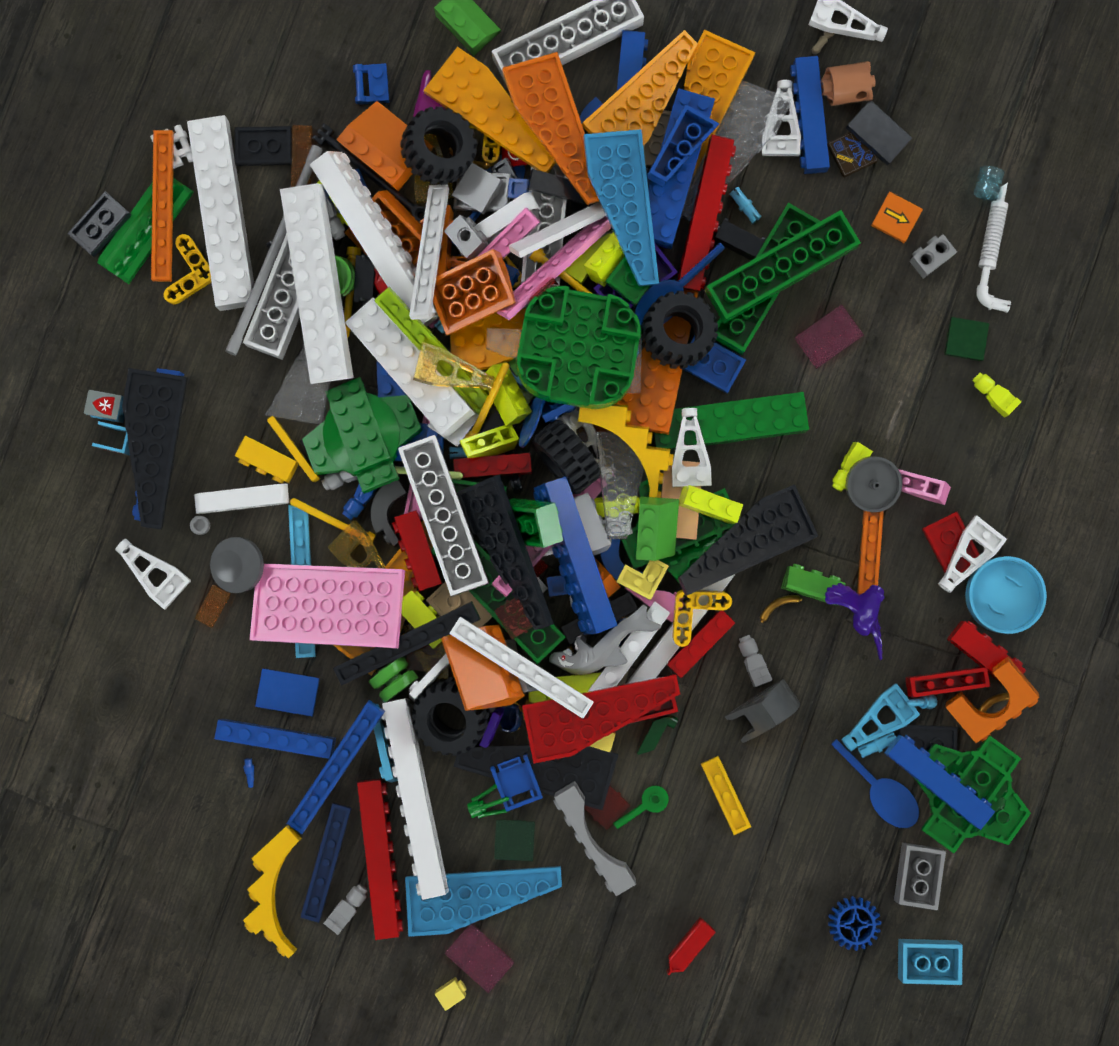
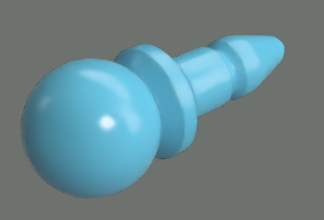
(923, 702)

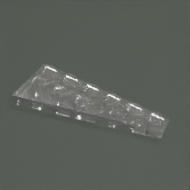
(298, 398)
(619, 482)

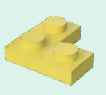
(645, 583)

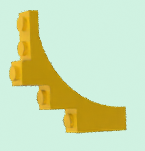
(637, 437)
(265, 917)

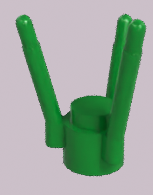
(478, 808)

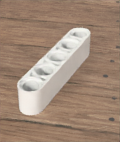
(498, 221)
(241, 498)

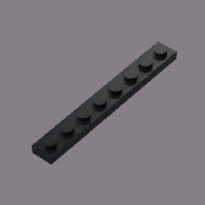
(408, 643)

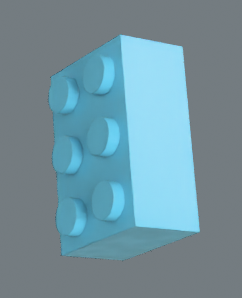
(930, 961)

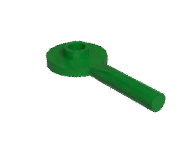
(653, 799)

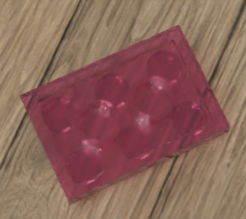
(829, 336)
(479, 957)

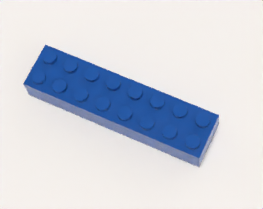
(669, 200)
(577, 561)

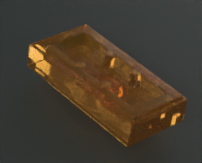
(212, 606)

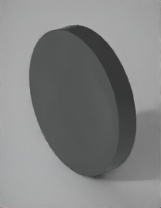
(873, 484)
(237, 565)

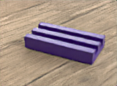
(492, 727)

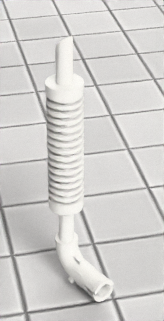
(991, 250)

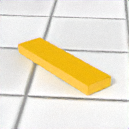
(288, 442)
(726, 795)

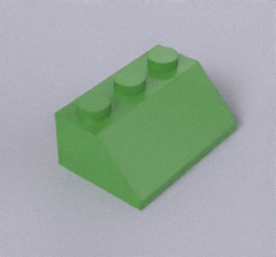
(467, 23)
(657, 528)
(807, 583)

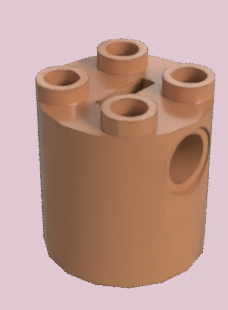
(848, 83)

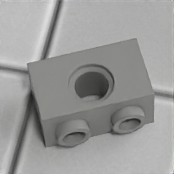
(458, 231)

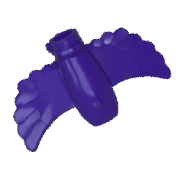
(864, 607)

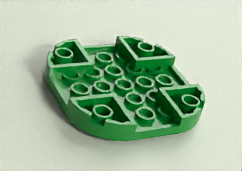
(578, 348)

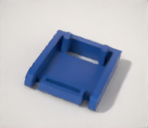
(515, 779)

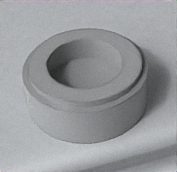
(200, 525)

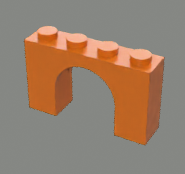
(981, 724)

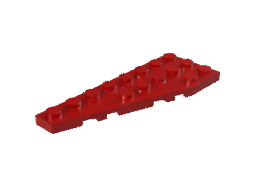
(560, 733)

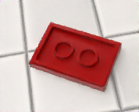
(943, 539)

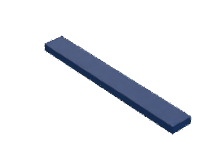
(335, 767)

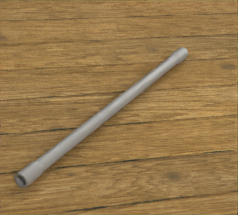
(236, 338)

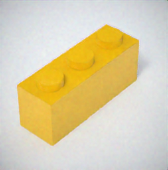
(266, 460)

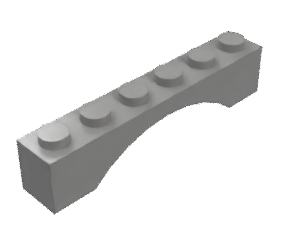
(616, 872)

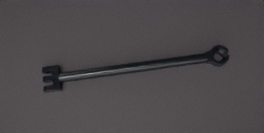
(326, 138)

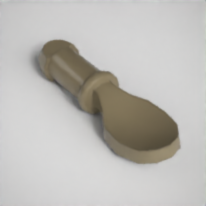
(821, 42)

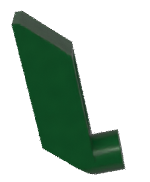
(655, 732)

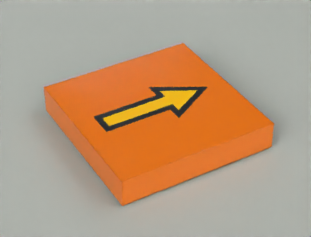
(896, 217)

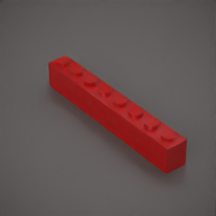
(706, 208)
(379, 859)

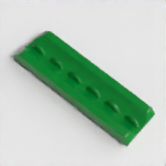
(133, 240)

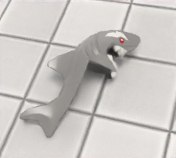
(607, 650)

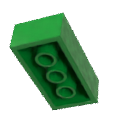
(537, 522)

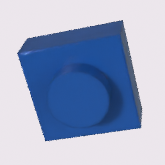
(517, 187)
(556, 586)

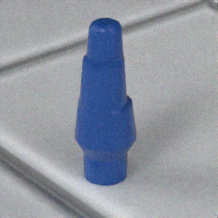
(249, 771)

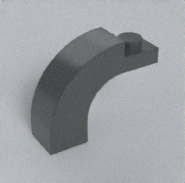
(380, 509)

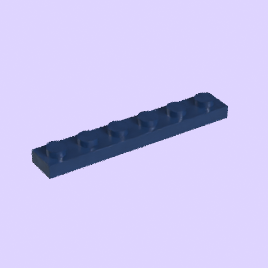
(326, 862)

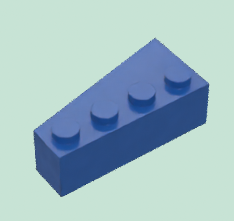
(683, 140)

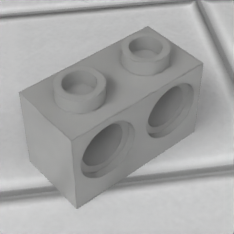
(934, 258)

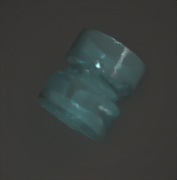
(989, 182)

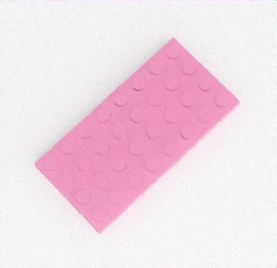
(328, 605)

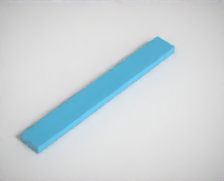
(300, 556)

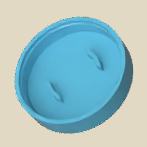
(1006, 595)

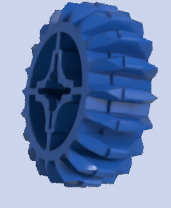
(862, 923)

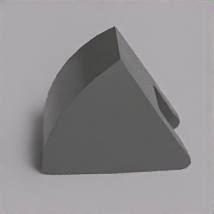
(767, 709)

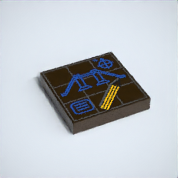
(851, 154)

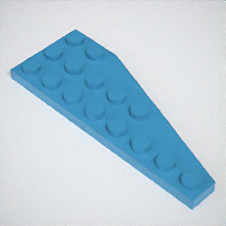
(620, 180)
(475, 897)

